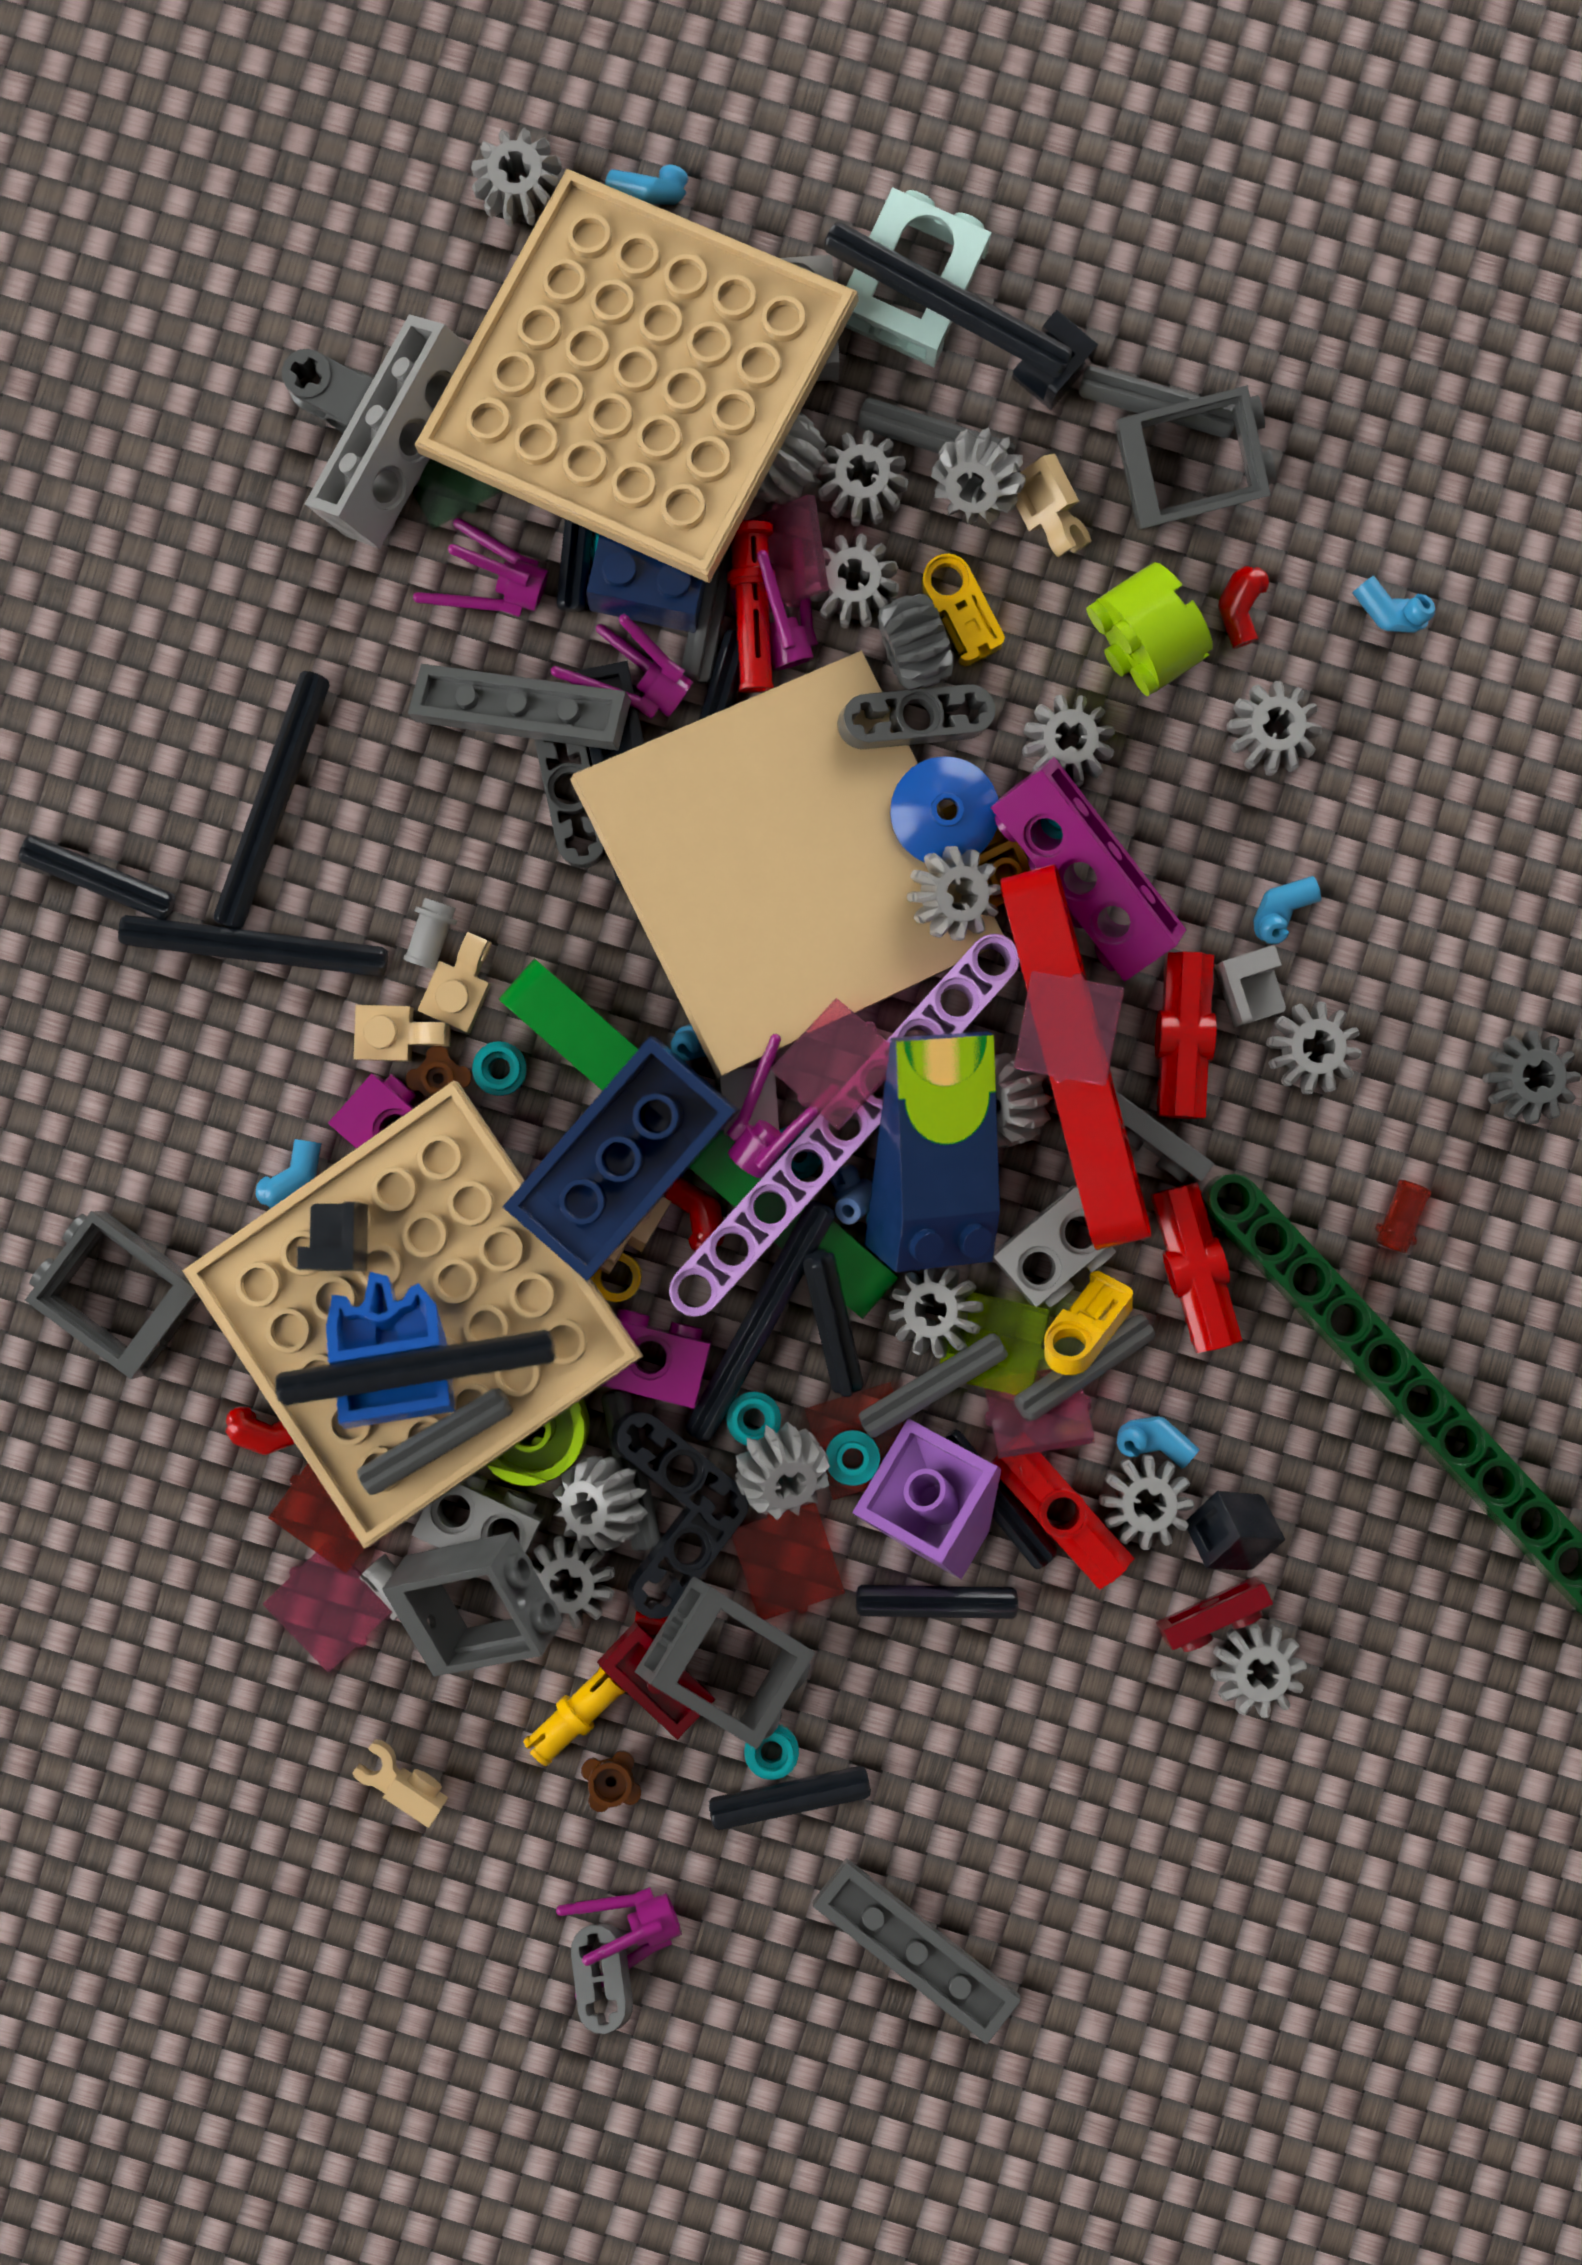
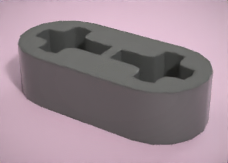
(588, 1980)

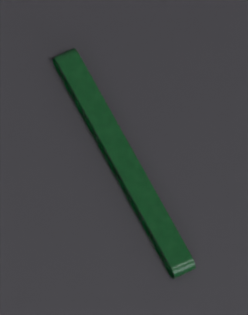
(1393, 1385)

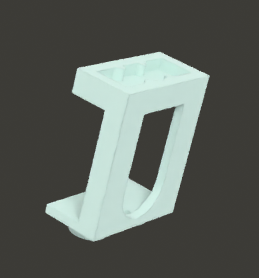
(895, 328)

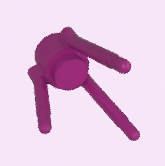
(518, 578)
(788, 641)
(663, 679)
(761, 1145)
(651, 1924)

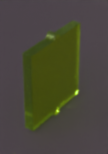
(1021, 1332)

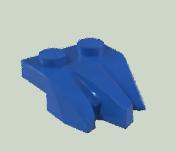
(386, 1328)

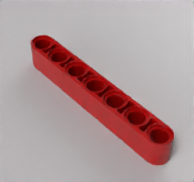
(1086, 1110)

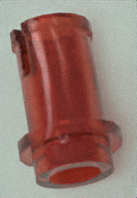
(1403, 1217)

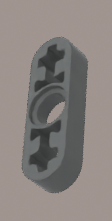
(876, 706)
(564, 831)

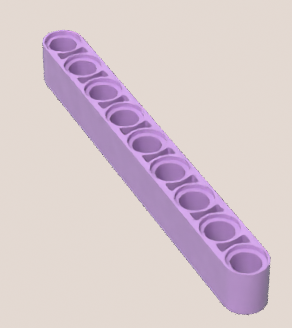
(818, 1139)

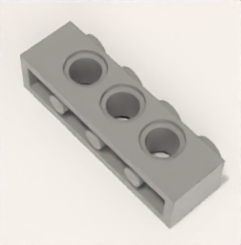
(376, 456)

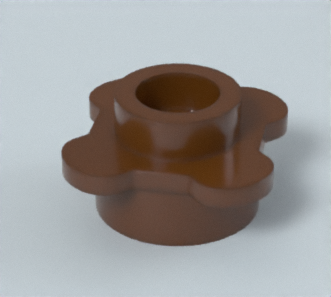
(437, 1062)
(605, 1796)

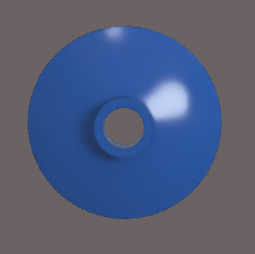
(916, 801)

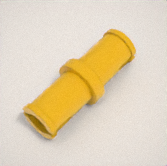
(573, 1717)

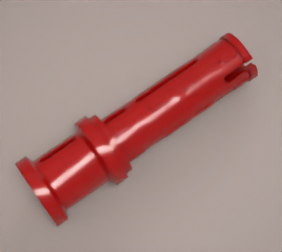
(752, 606)

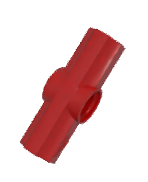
(1185, 1035)
(1196, 1267)
(1084, 1536)

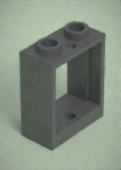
(1258, 465)
(157, 1331)
(681, 1638)
(447, 1643)

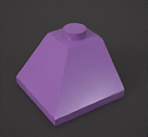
(932, 1498)

